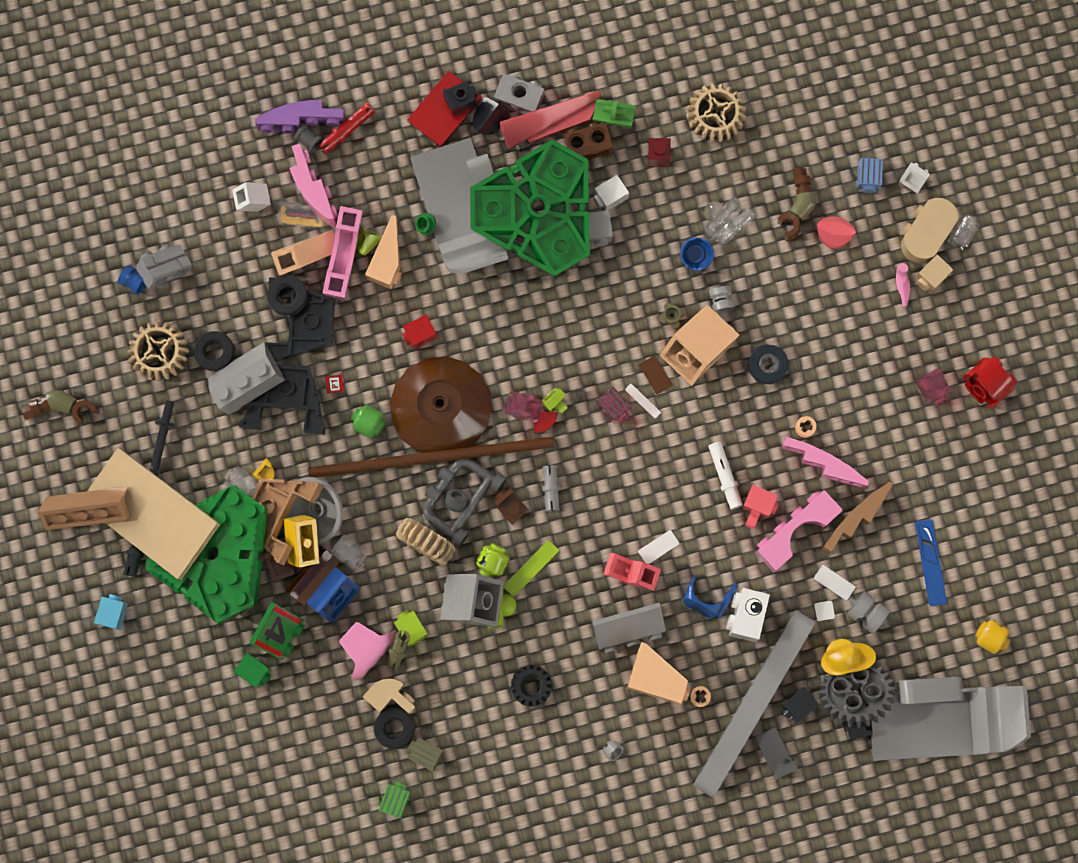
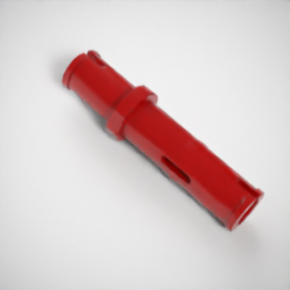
(346, 128)

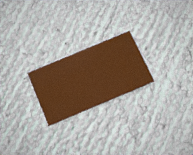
(655, 374)

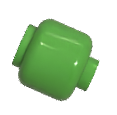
(368, 421)

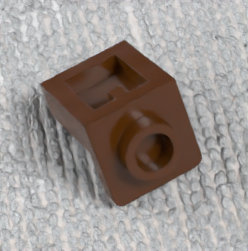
(510, 506)

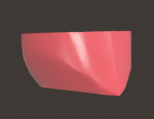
(835, 232)

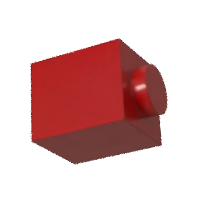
(419, 332)

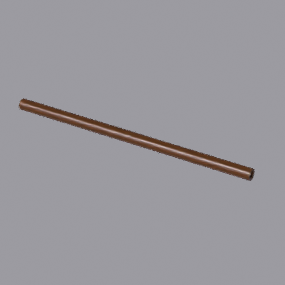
(431, 457)

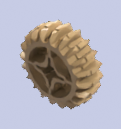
(710, 96)
(164, 345)
(425, 541)

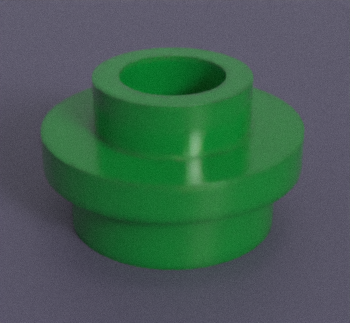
(425, 224)

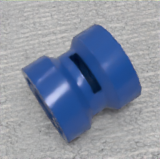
(131, 278)

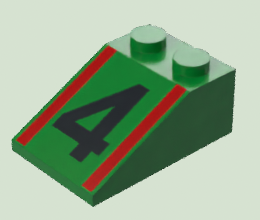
(277, 631)

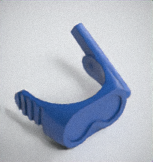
(708, 610)

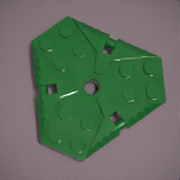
(504, 208)
(229, 582)

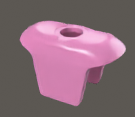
(365, 647)

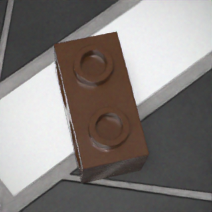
(590, 149)

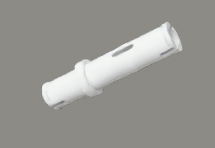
(728, 483)

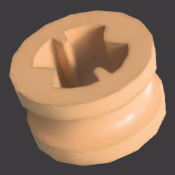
(808, 433)
(693, 696)

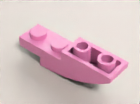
(311, 189)

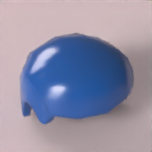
(697, 253)

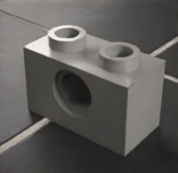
(510, 85)

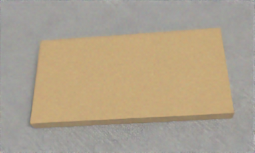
(160, 518)

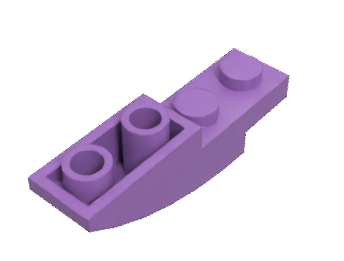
(291, 116)

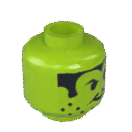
(492, 560)

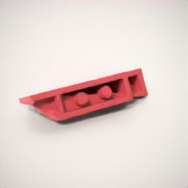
(549, 120)

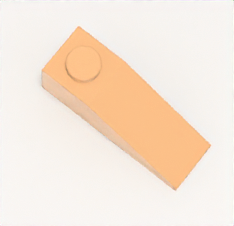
(386, 261)

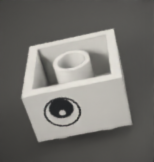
(748, 614)

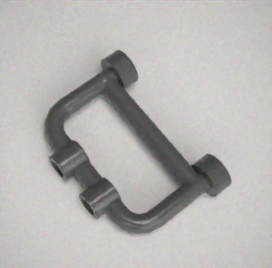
(447, 475)

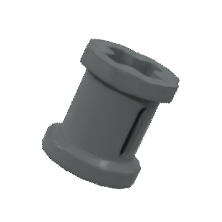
(307, 138)

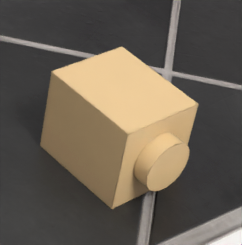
(933, 274)

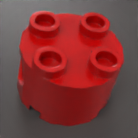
(989, 382)

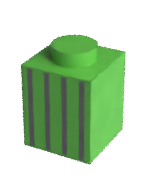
(395, 799)

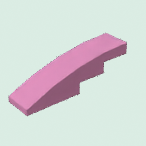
(832, 467)

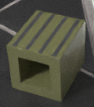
(424, 753)

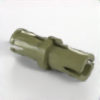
(398, 649)

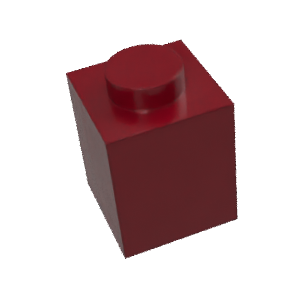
(659, 152)

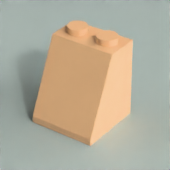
(699, 344)
(657, 678)

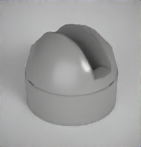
(613, 750)

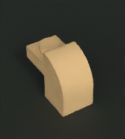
(385, 691)

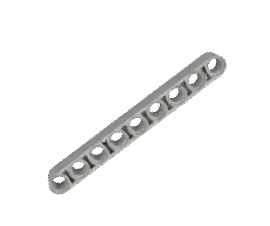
(754, 704)

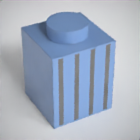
(869, 175)

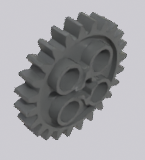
(839, 702)

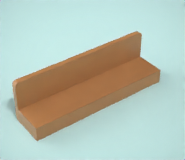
(84, 508)

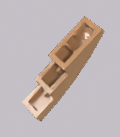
(863, 512)

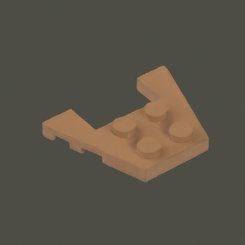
(279, 499)

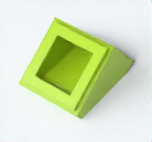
(367, 240)

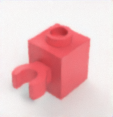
(759, 503)

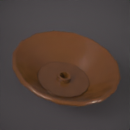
(447, 427)

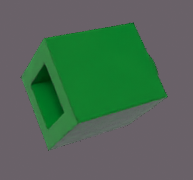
(253, 671)

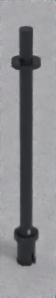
(134, 554)

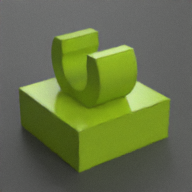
(553, 400)

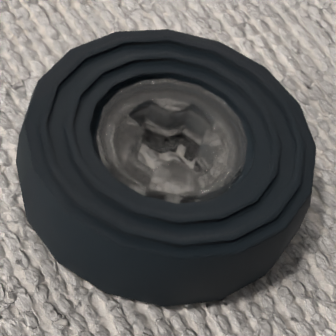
(758, 369)

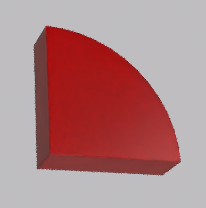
(545, 421)

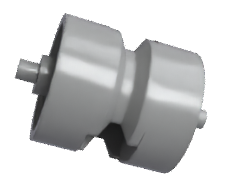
(868, 612)

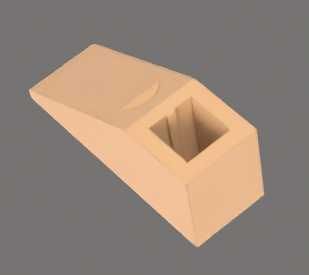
(303, 252)

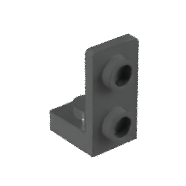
(775, 753)

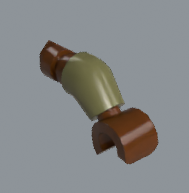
(803, 205)
(58, 401)

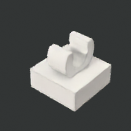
(914, 177)

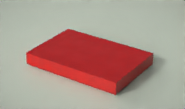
(433, 115)

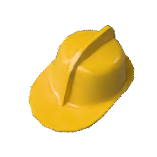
(847, 657)

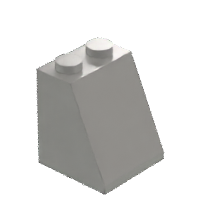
(471, 599)

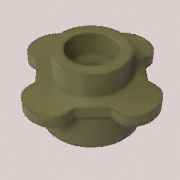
(672, 309)

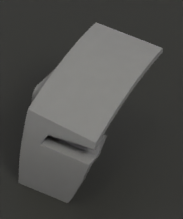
(445, 187)
(947, 720)

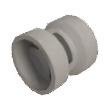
(721, 299)

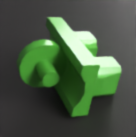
(614, 113)

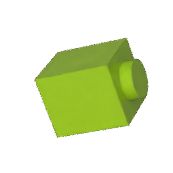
(410, 623)

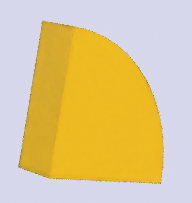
(264, 471)

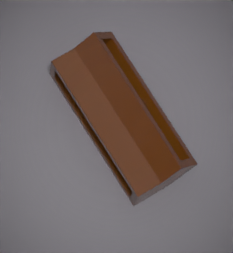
(312, 576)

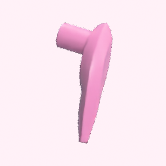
(903, 283)

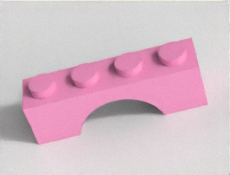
(343, 253)
(819, 511)

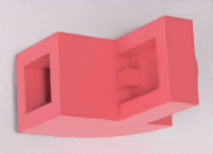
(632, 572)

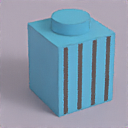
(111, 612)

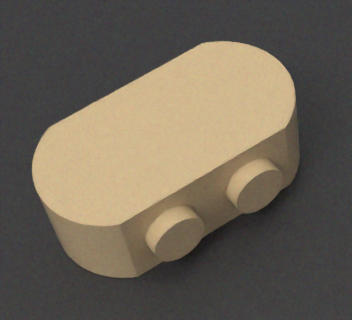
(929, 230)

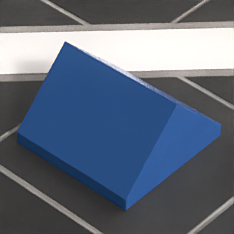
(333, 595)

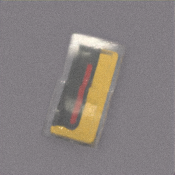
(298, 216)

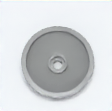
(331, 513)

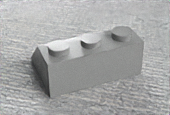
(244, 379)
(629, 627)

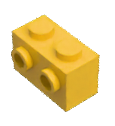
(302, 536)

